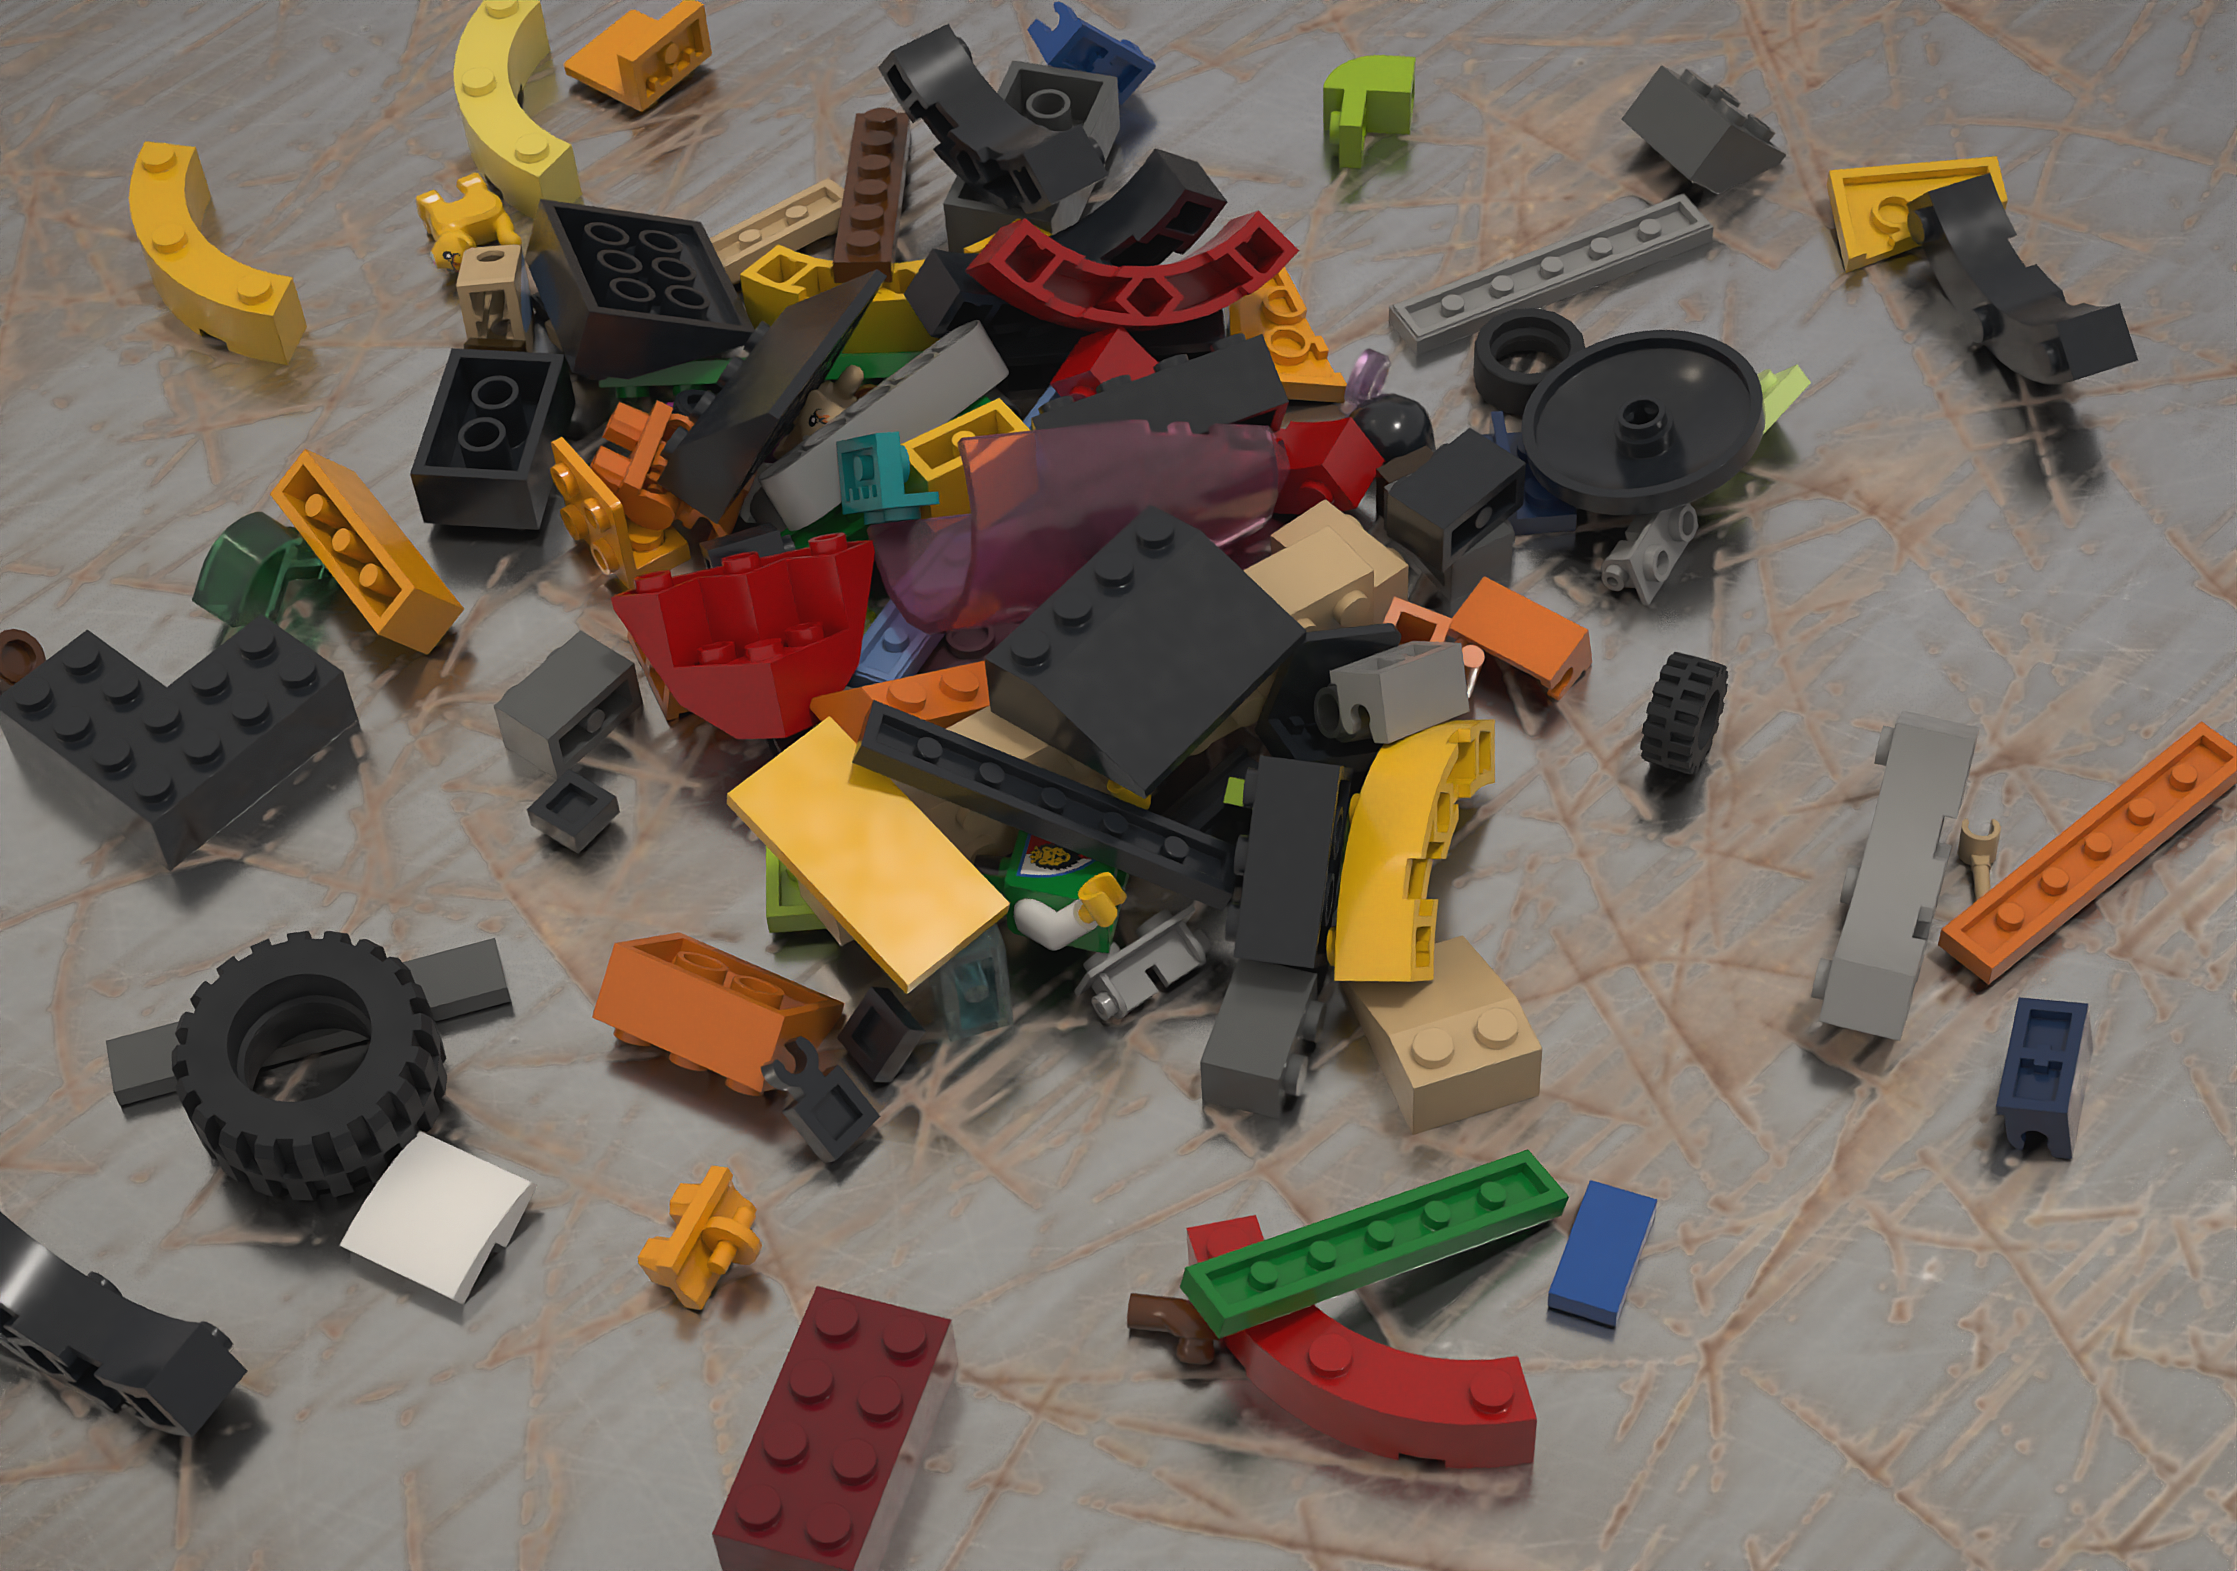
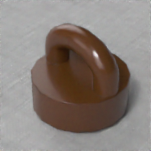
(18, 656)

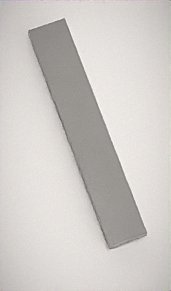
(1551, 273)

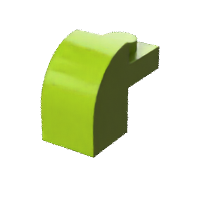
(1369, 97)

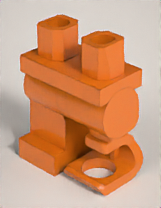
(636, 477)

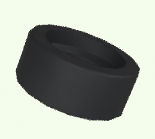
(1519, 331)

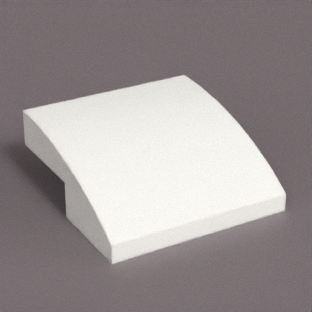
(438, 1216)

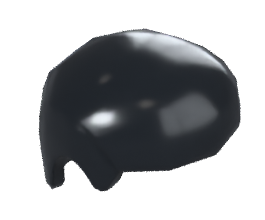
(1394, 425)

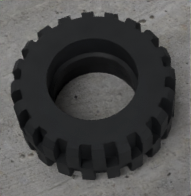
(294, 991)

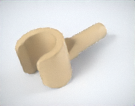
(1979, 853)

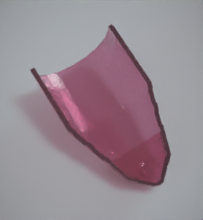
(1056, 500)

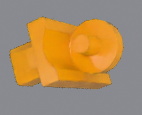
(709, 1235)

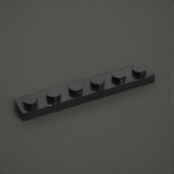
(1046, 805)

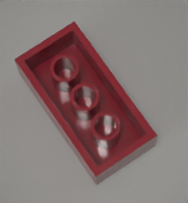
(838, 1438)

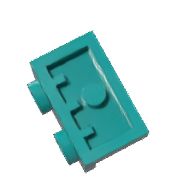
(874, 478)

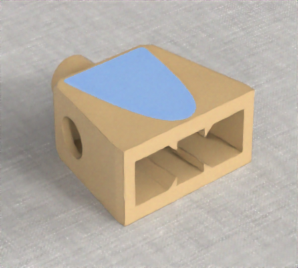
(496, 289)

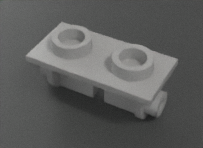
(1650, 552)
(1121, 975)

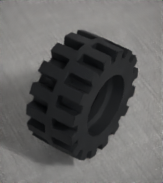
(1684, 712)

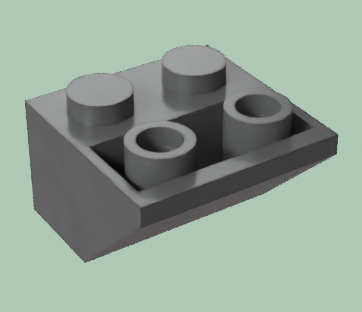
(1702, 130)

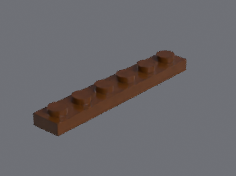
(872, 195)

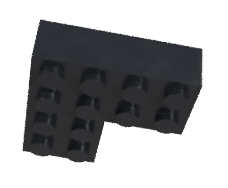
(183, 756)

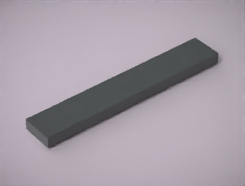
(451, 980)

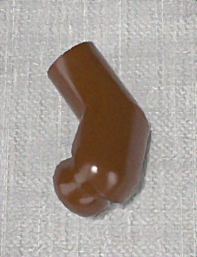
(1174, 1317)

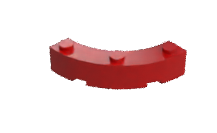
(1090, 296)
(1325, 457)
(1375, 1393)

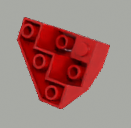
(756, 634)

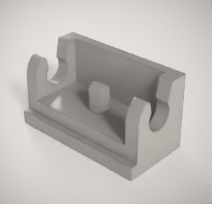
(1403, 689)

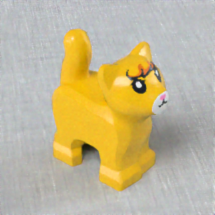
(465, 222)

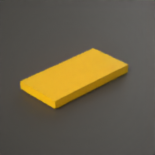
(868, 855)

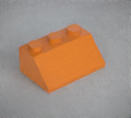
(935, 696)
(709, 1008)

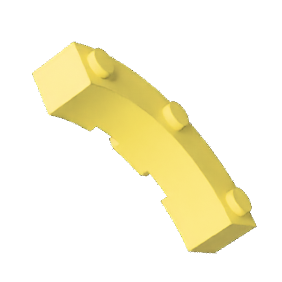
(490, 67)

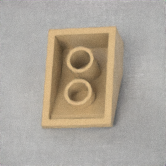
(1451, 1040)

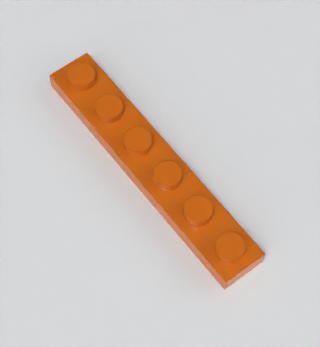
(2091, 854)

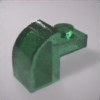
(252, 568)

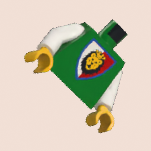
(1058, 892)

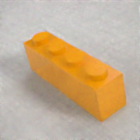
(366, 552)

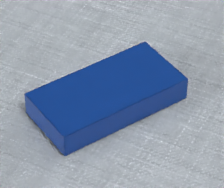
(1602, 1253)

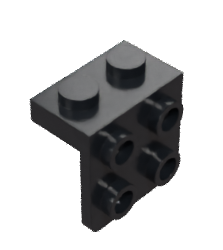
(1288, 717)

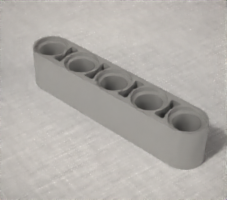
(911, 401)

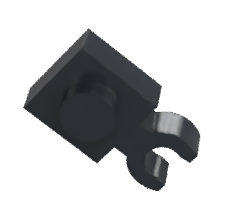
(826, 1104)

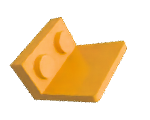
(644, 56)
(600, 520)

